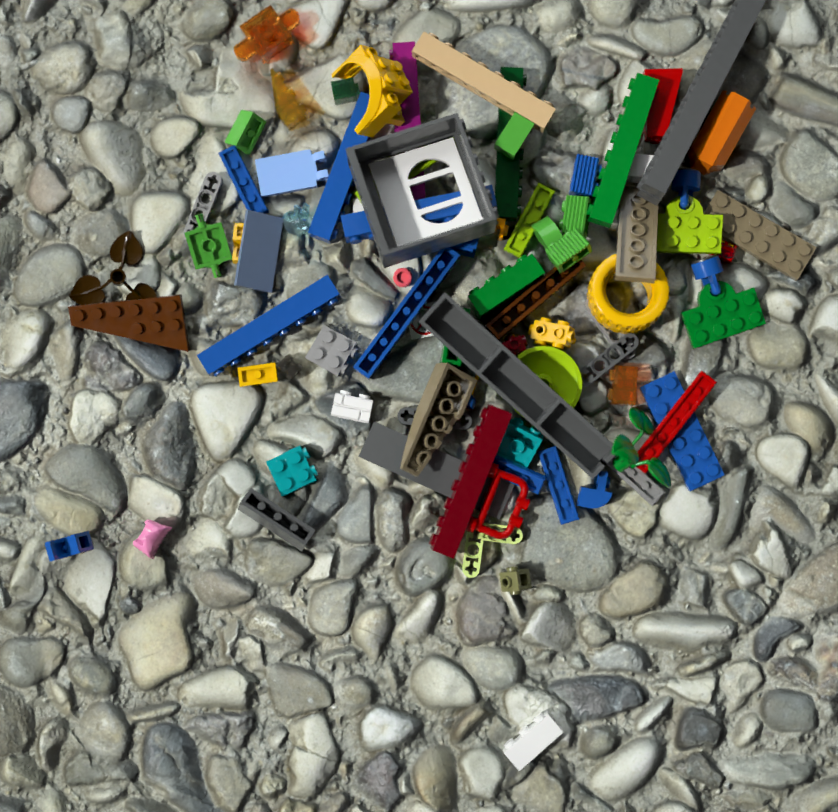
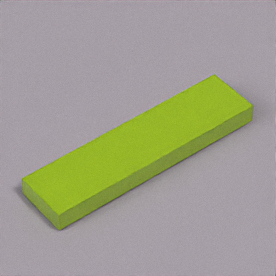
(532, 213)

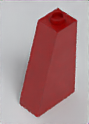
(663, 102)

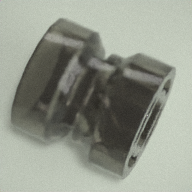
(290, 367)

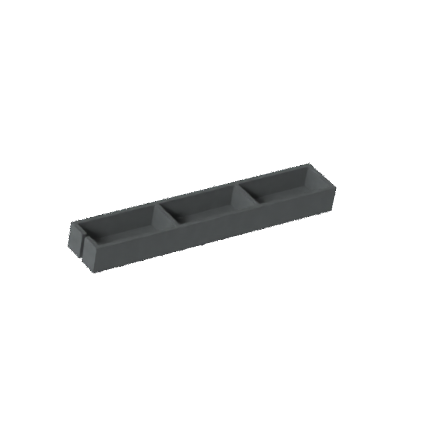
(698, 100)
(517, 385)

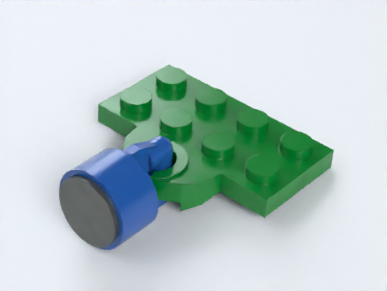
(719, 309)

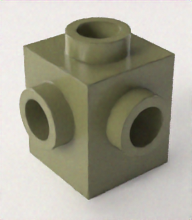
(511, 581)

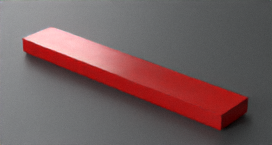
(675, 418)

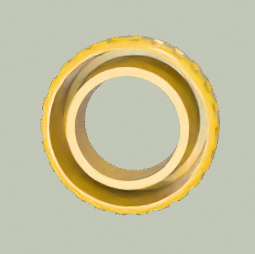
(622, 322)

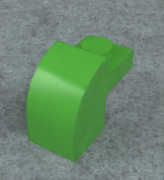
(546, 232)

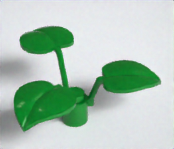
(628, 456)

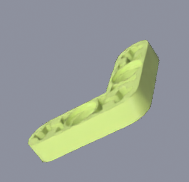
(482, 536)

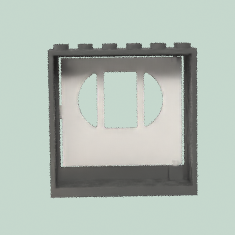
(411, 232)

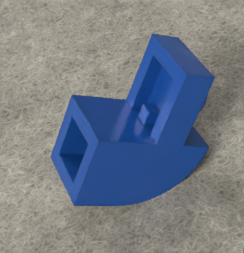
(595, 497)
(69, 546)

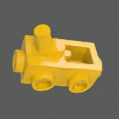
(558, 334)

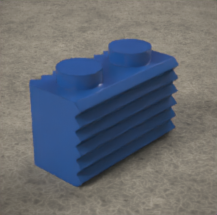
(584, 175)

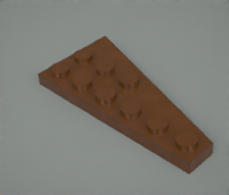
(143, 319)

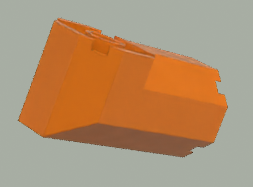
(720, 133)

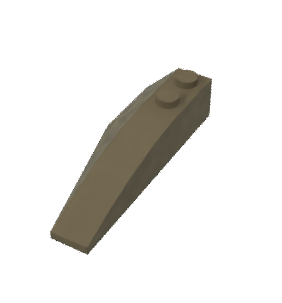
(437, 411)

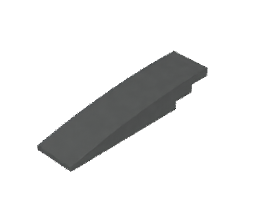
(386, 450)

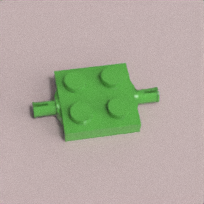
(208, 245)

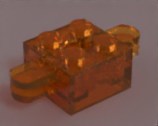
(261, 29)

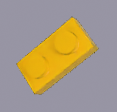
(257, 374)

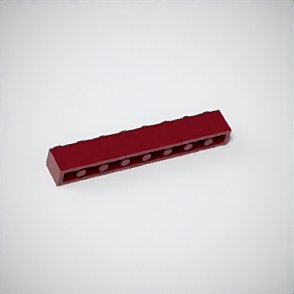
(470, 481)

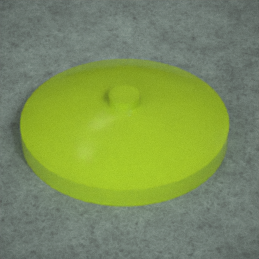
(556, 370)

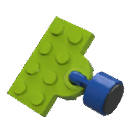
(684, 224)

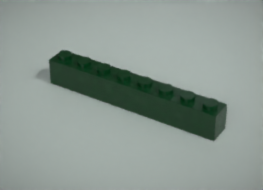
(507, 170)

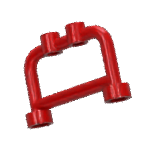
(515, 519)

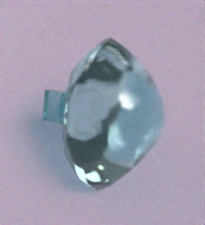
(297, 221)

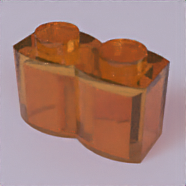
(623, 385)

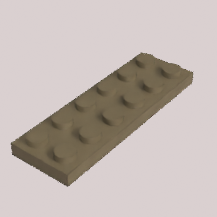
(761, 236)
(636, 237)

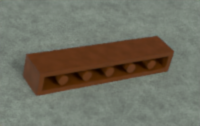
(531, 300)

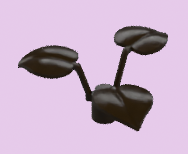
(123, 250)

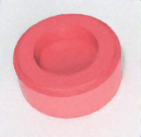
(402, 277)

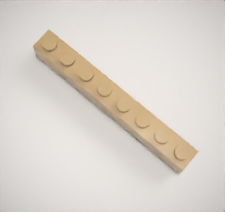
(482, 81)

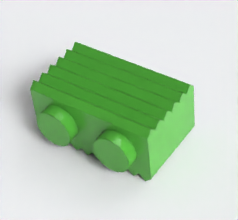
(575, 214)
(568, 250)

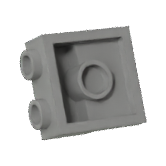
(332, 351)

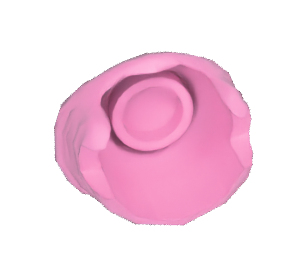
(151, 538)

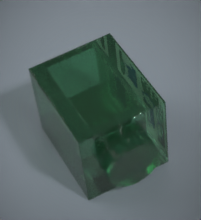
(345, 91)

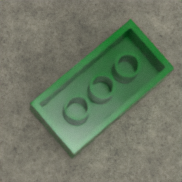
(505, 287)

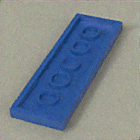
(690, 445)

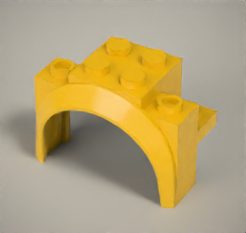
(386, 85)

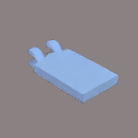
(290, 172)

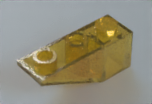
(286, 105)

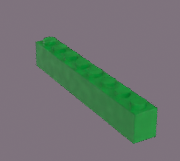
(623, 150)

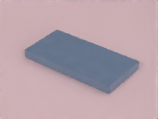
(258, 251)

